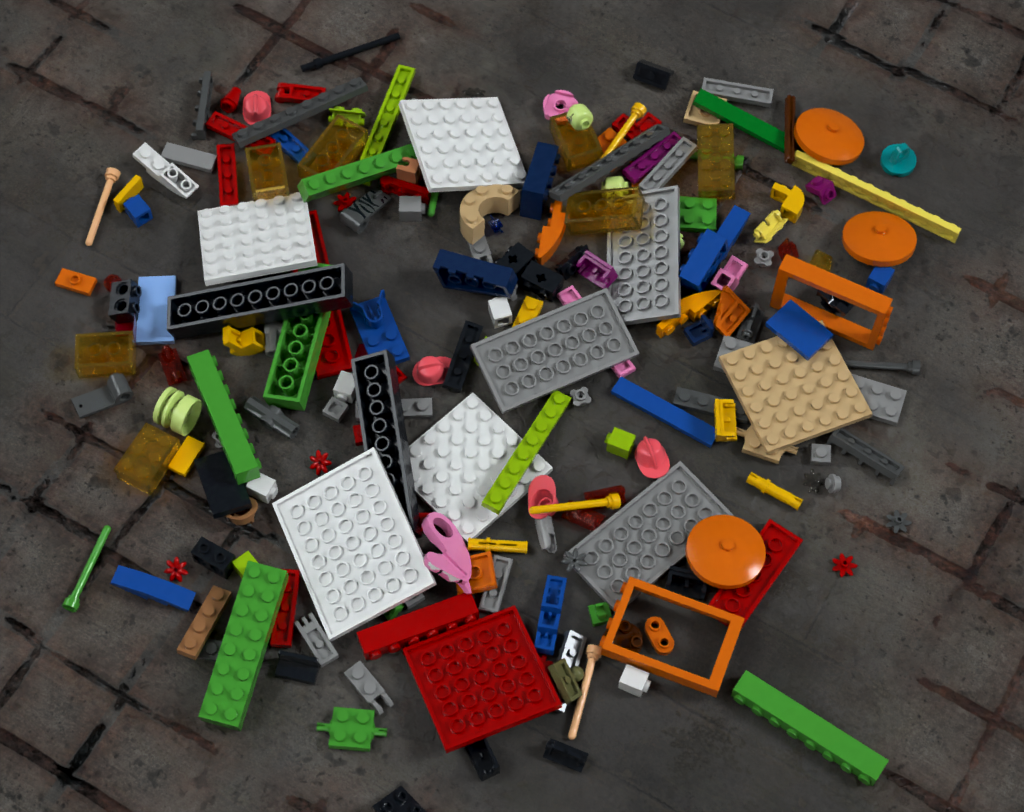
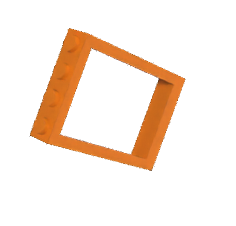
(839, 288)
(707, 686)

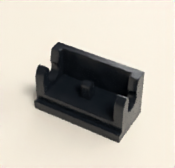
(685, 583)
(483, 759)

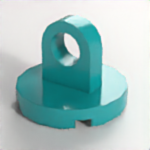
(898, 160)

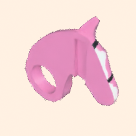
(455, 561)

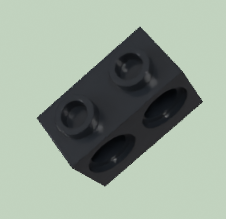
(124, 301)
(213, 557)

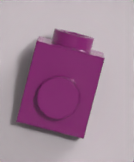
(823, 188)

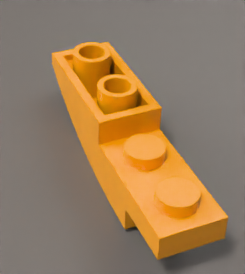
(691, 307)

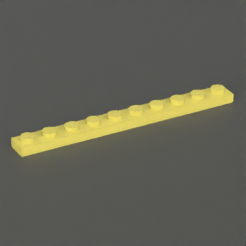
(877, 197)

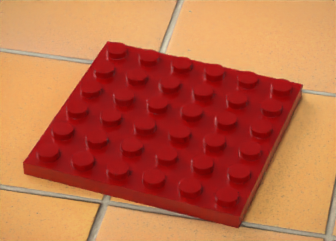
(481, 679)

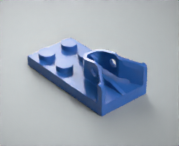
(378, 328)

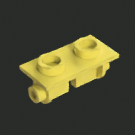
(765, 232)

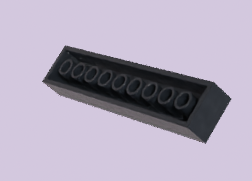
(260, 301)
(384, 425)

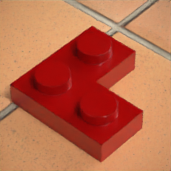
(637, 128)

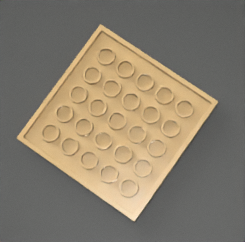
(793, 397)

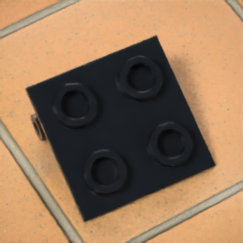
(398, 801)

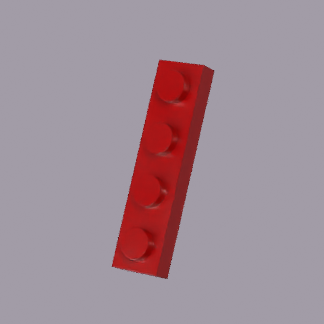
(226, 127)
(227, 174)
(284, 624)

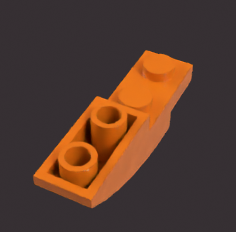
(551, 234)

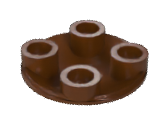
(628, 637)

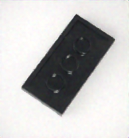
(221, 486)

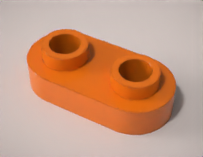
(659, 634)

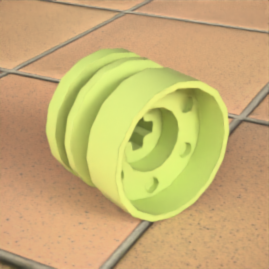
(177, 411)

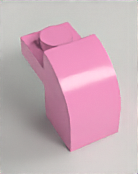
(730, 274)

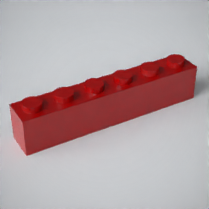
(417, 626)

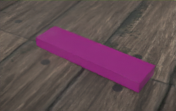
(646, 163)

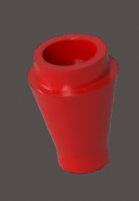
(230, 100)

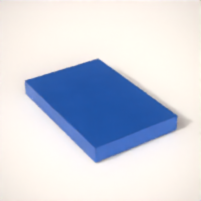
(799, 329)

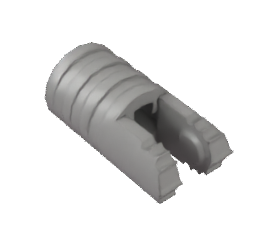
(546, 534)

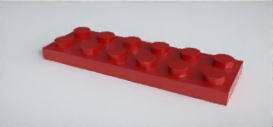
(780, 548)

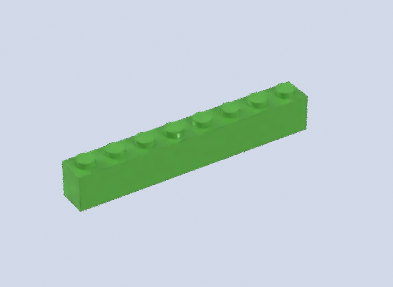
(354, 173)
(223, 417)
(809, 728)

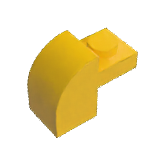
(791, 201)
(243, 343)

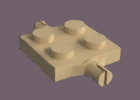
(753, 446)

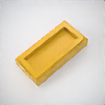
(133, 188)
(185, 456)

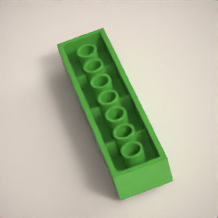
(296, 359)
(244, 646)

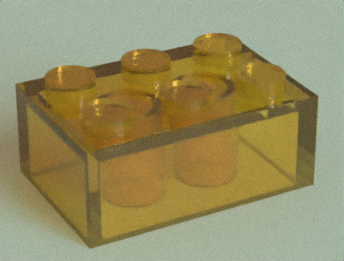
(576, 147)
(267, 171)
(105, 354)
(147, 458)

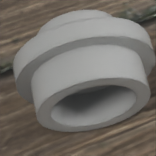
(833, 483)

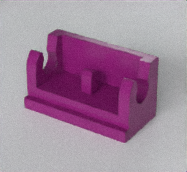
(596, 270)

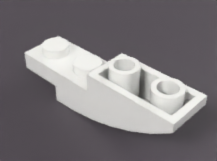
(164, 172)

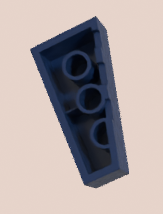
(539, 180)
(474, 275)

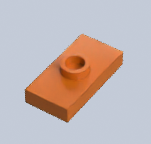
(75, 282)

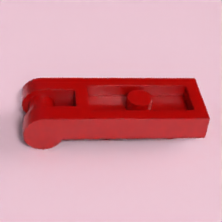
(297, 92)
(404, 188)

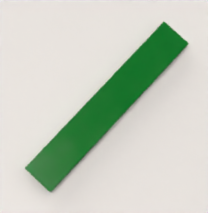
(740, 119)

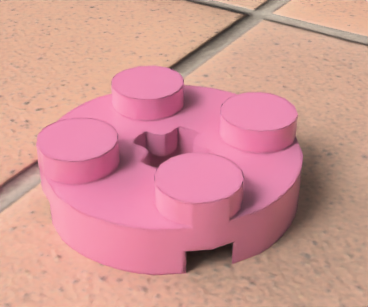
(559, 97)

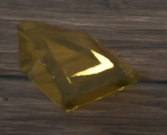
(821, 260)

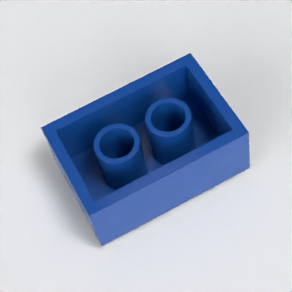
(703, 261)

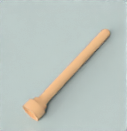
(112, 175)
(593, 654)

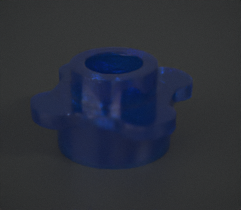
(495, 224)

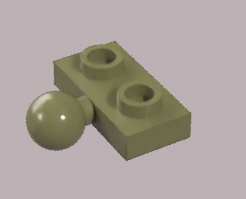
(567, 679)

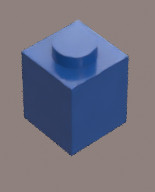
(138, 210)
(880, 278)

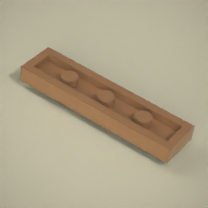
(204, 622)

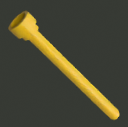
(637, 111)
(611, 501)

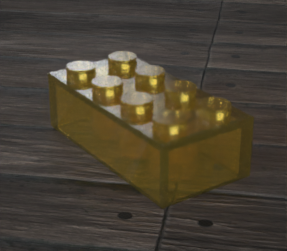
(334, 148)
(716, 161)
(605, 211)

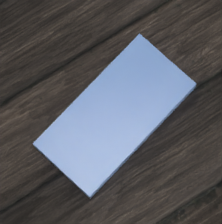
(153, 310)

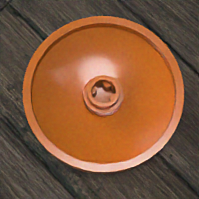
(828, 136)
(879, 239)
(725, 551)

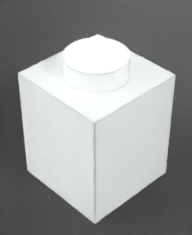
(500, 312)
(344, 387)
(262, 488)
(634, 680)

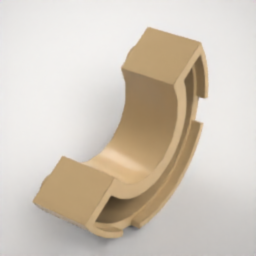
(484, 201)

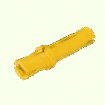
(773, 490)
(497, 545)

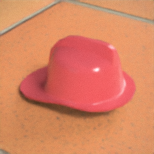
(256, 107)
(431, 370)
(652, 458)
(542, 492)

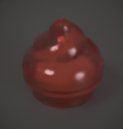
(108, 281)

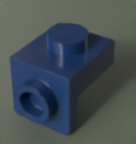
(699, 331)

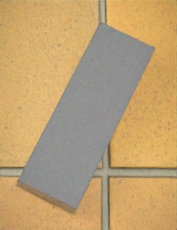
(189, 157)
(492, 599)

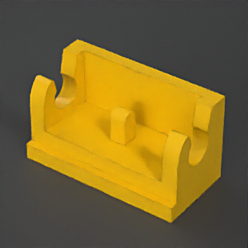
(725, 420)

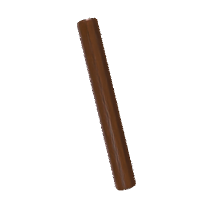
(789, 143)

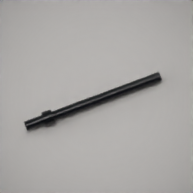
(319, 62)

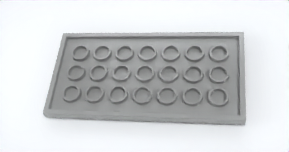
(649, 261)
(554, 350)
(646, 534)

